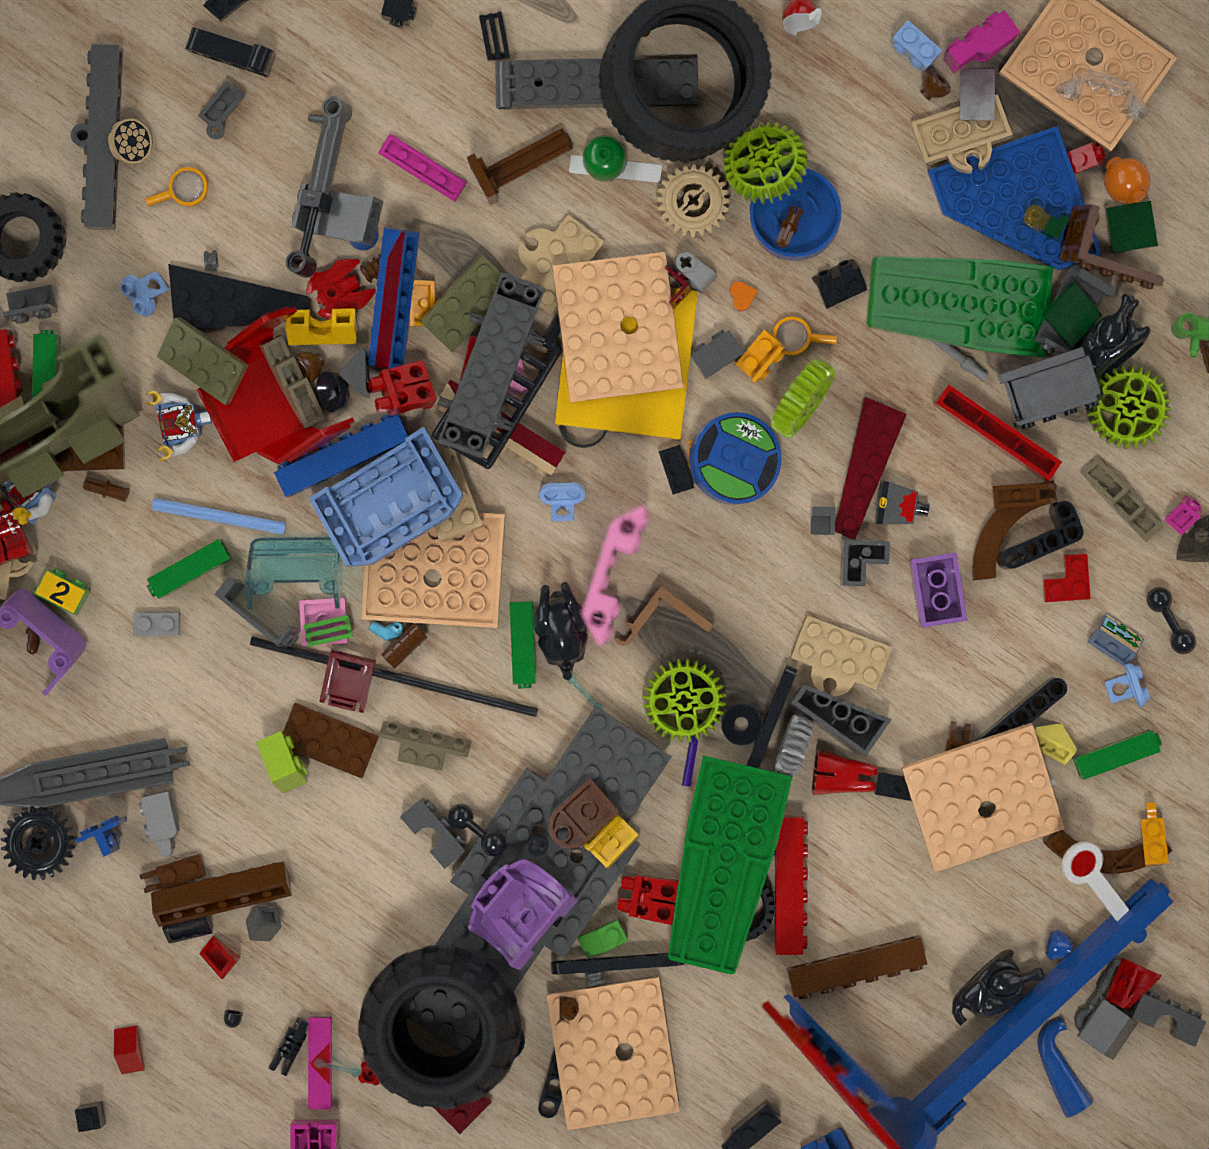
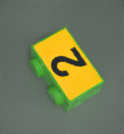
(62, 591)

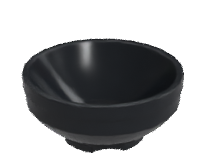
(327, 391)
(748, 735)

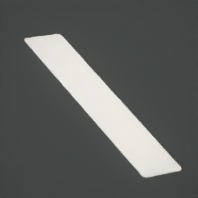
(633, 170)

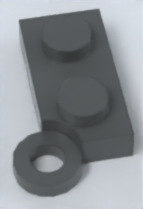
(220, 108)

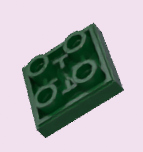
(1131, 227)
(1071, 314)

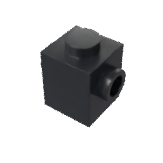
(399, 12)

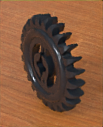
(55, 829)

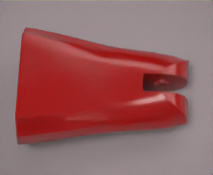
(841, 774)

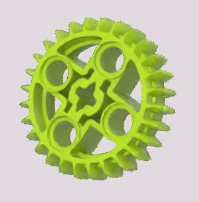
(757, 165)
(802, 398)
(1159, 407)
(672, 671)

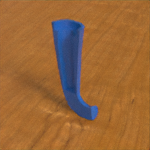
(1066, 1086)

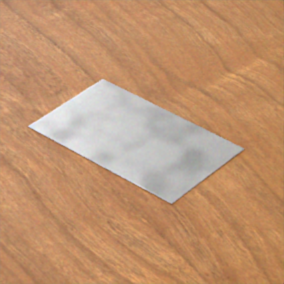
(977, 94)

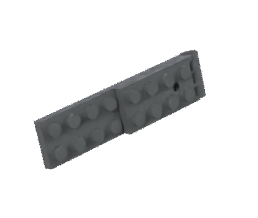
(576, 83)

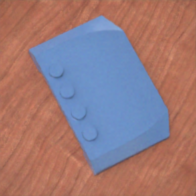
(388, 501)

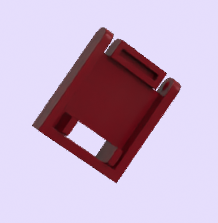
(345, 683)

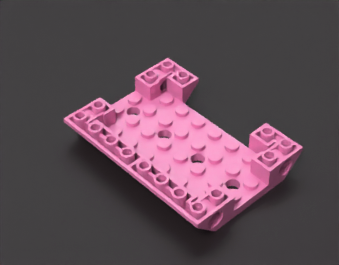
(620, 542)

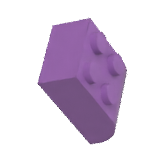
(938, 590)

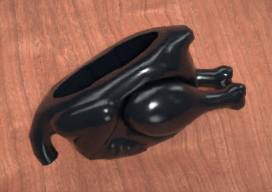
(1115, 337)
(560, 628)
(993, 988)

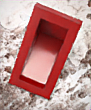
(219, 957)
(128, 1050)

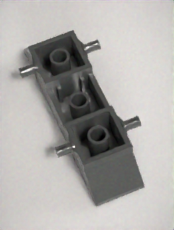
(492, 365)

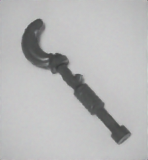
(1081, 1014)

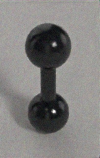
(1182, 640)
(492, 842)

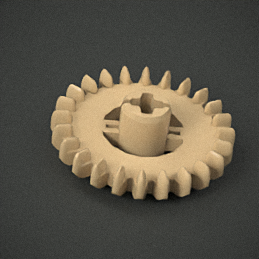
(677, 216)

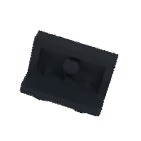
(839, 283)

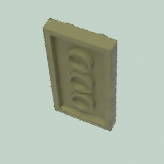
(469, 293)
(202, 360)

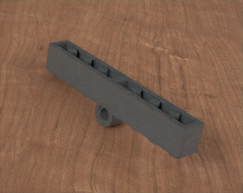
(104, 112)

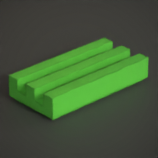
(309, 635)

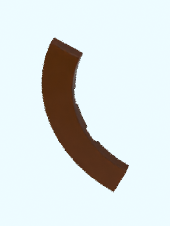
(993, 534)
(1113, 860)

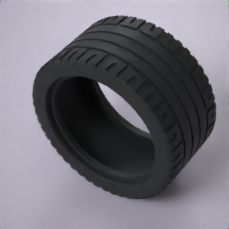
(748, 58)

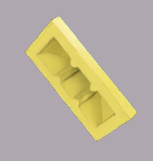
(1055, 742)

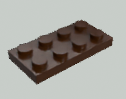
(70, 461)
(330, 740)

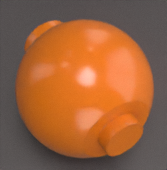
(1126, 180)

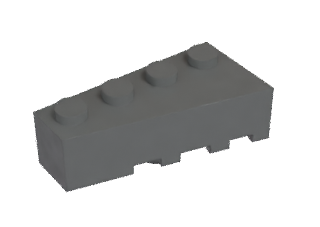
(844, 721)

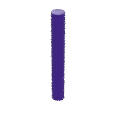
(690, 759)

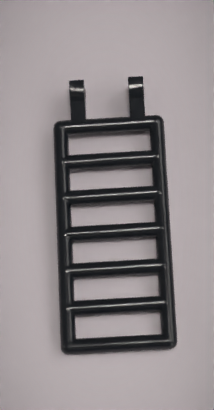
(521, 406)

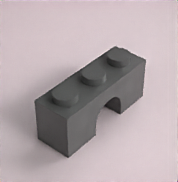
(449, 845)
(1186, 1025)

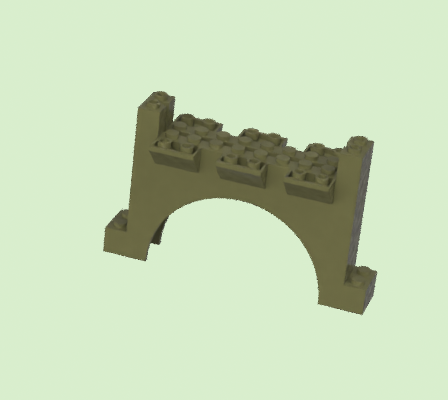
(88, 391)

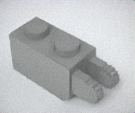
(160, 820)

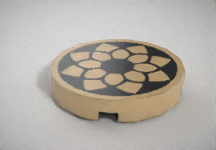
(130, 141)

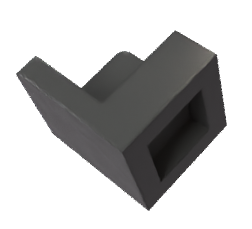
(822, 521)
(263, 923)

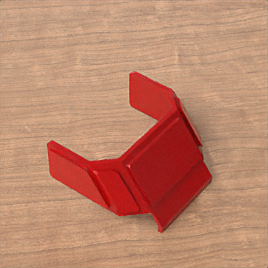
(259, 413)

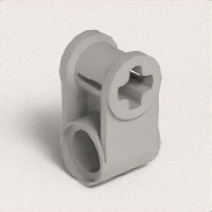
(698, 274)

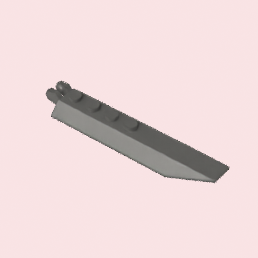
(91, 775)

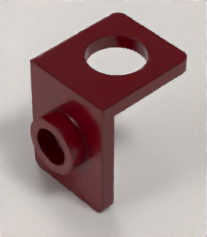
(683, 292)

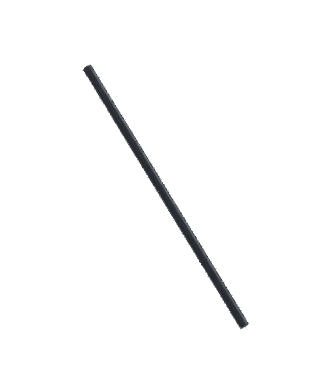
(400, 678)

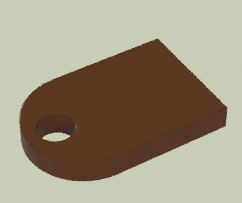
(583, 814)

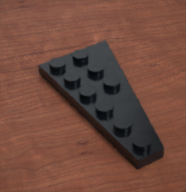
(224, 302)

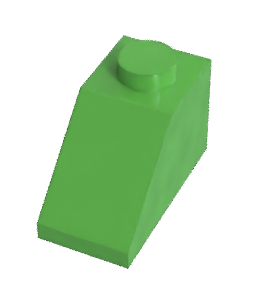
(603, 938)

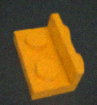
(422, 300)
(761, 355)

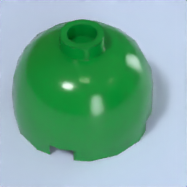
(604, 158)

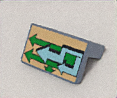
(1116, 640)

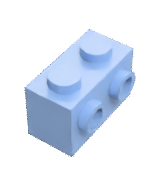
(915, 46)

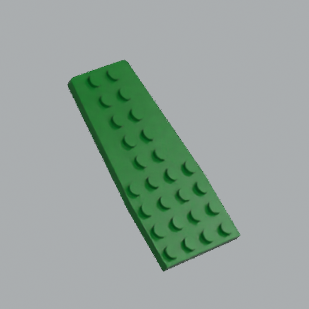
(961, 301)
(725, 861)

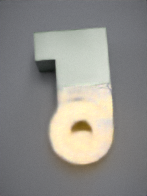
(1044, 223)

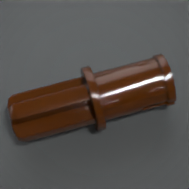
(789, 227)
(106, 489)

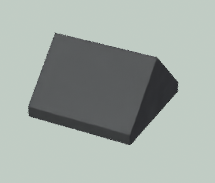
(357, 373)
(1107, 1029)

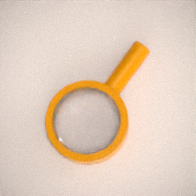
(186, 187)
(797, 335)

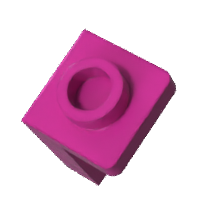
(1184, 514)

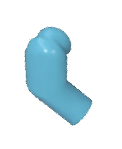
(386, 632)

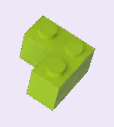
(282, 766)

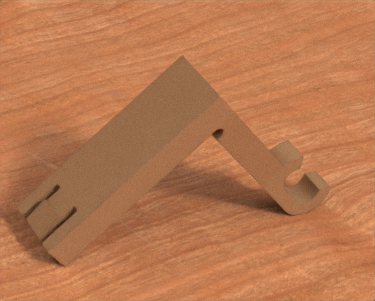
(673, 600)

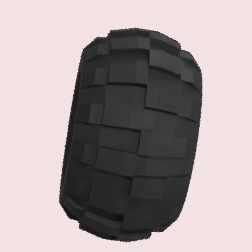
(431, 1078)

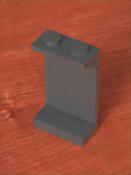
(349, 218)
(1093, 288)
(228, 592)

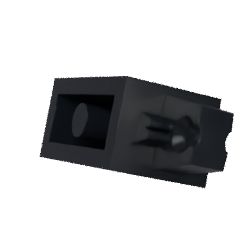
(752, 1127)

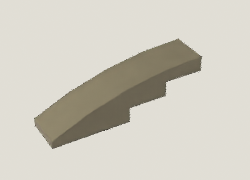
(291, 381)
(1122, 500)

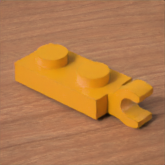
(1154, 837)

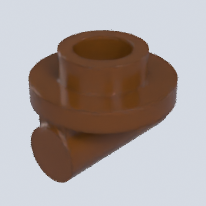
(568, 1008)

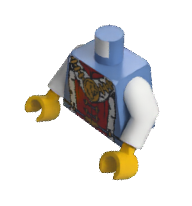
(177, 422)
(30, 507)

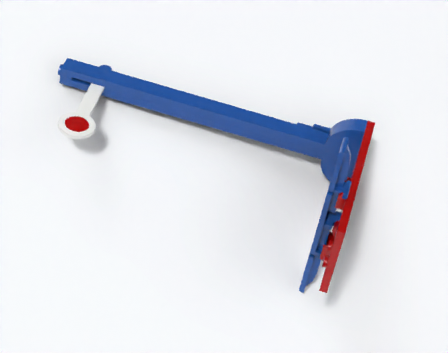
(918, 1122)

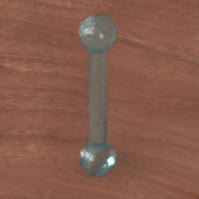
(572, 681)
(318, 1063)

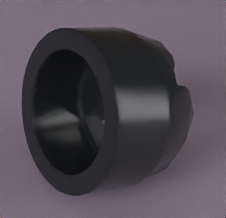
(232, 1018)

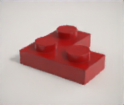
(1074, 585)

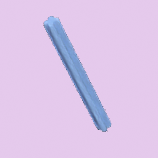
(218, 516)

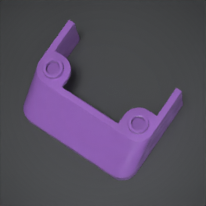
(50, 627)

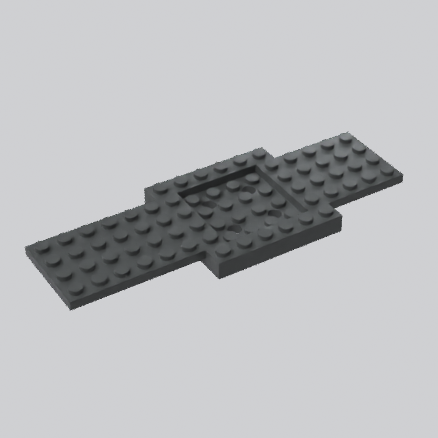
(625, 770)

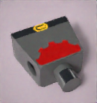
(898, 505)

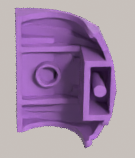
(518, 909)

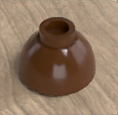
(934, 85)
(310, 364)

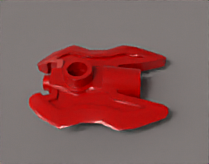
(336, 291)

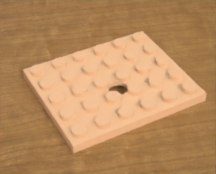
(1057, 51)
(596, 352)
(468, 586)
(995, 769)
(593, 1080)

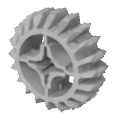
(794, 745)

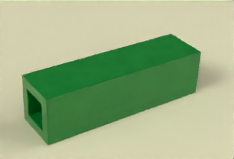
(45, 359)
(188, 569)
(522, 644)
(1117, 754)

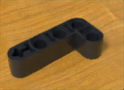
(253, 58)
(1038, 542)

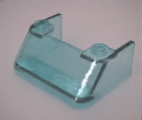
(293, 562)

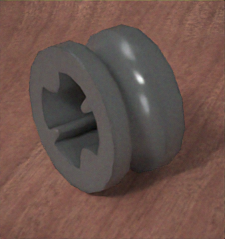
(211, 260)
(595, 978)

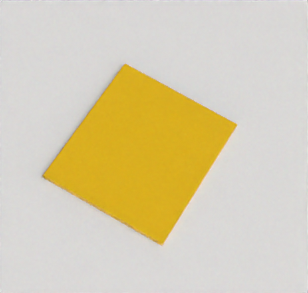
(644, 413)

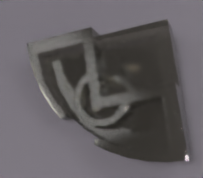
(1195, 545)

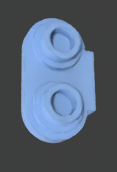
(140, 294)
(562, 496)
(1132, 677)

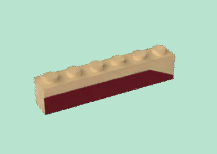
(523, 441)

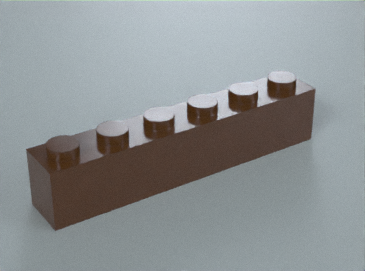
(221, 894)
(857, 966)

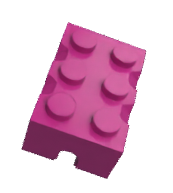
(982, 42)
(314, 1134)

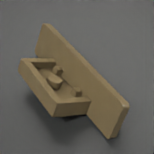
(422, 746)

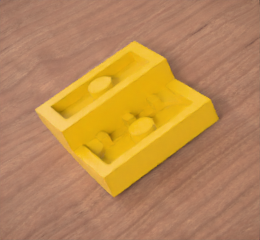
(612, 841)

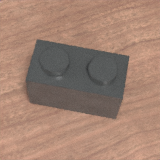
(716, 354)

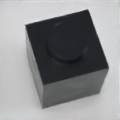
(90, 1116)

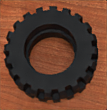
(50, 239)

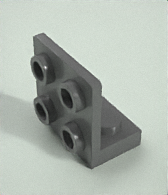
(30, 303)

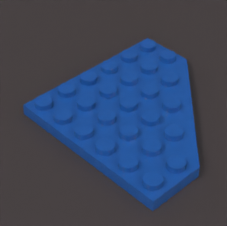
(1017, 176)

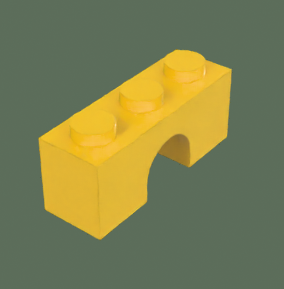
(305, 330)

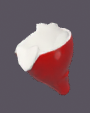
(800, 16)

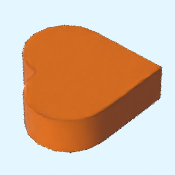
(742, 295)

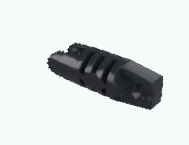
(290, 1046)

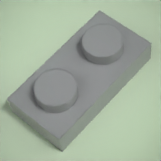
(156, 624)

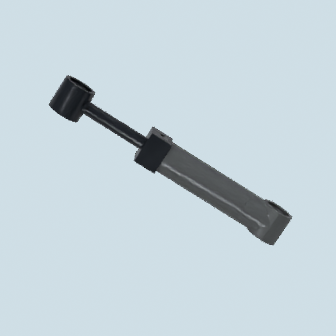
(317, 196)

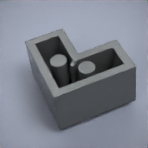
(856, 555)

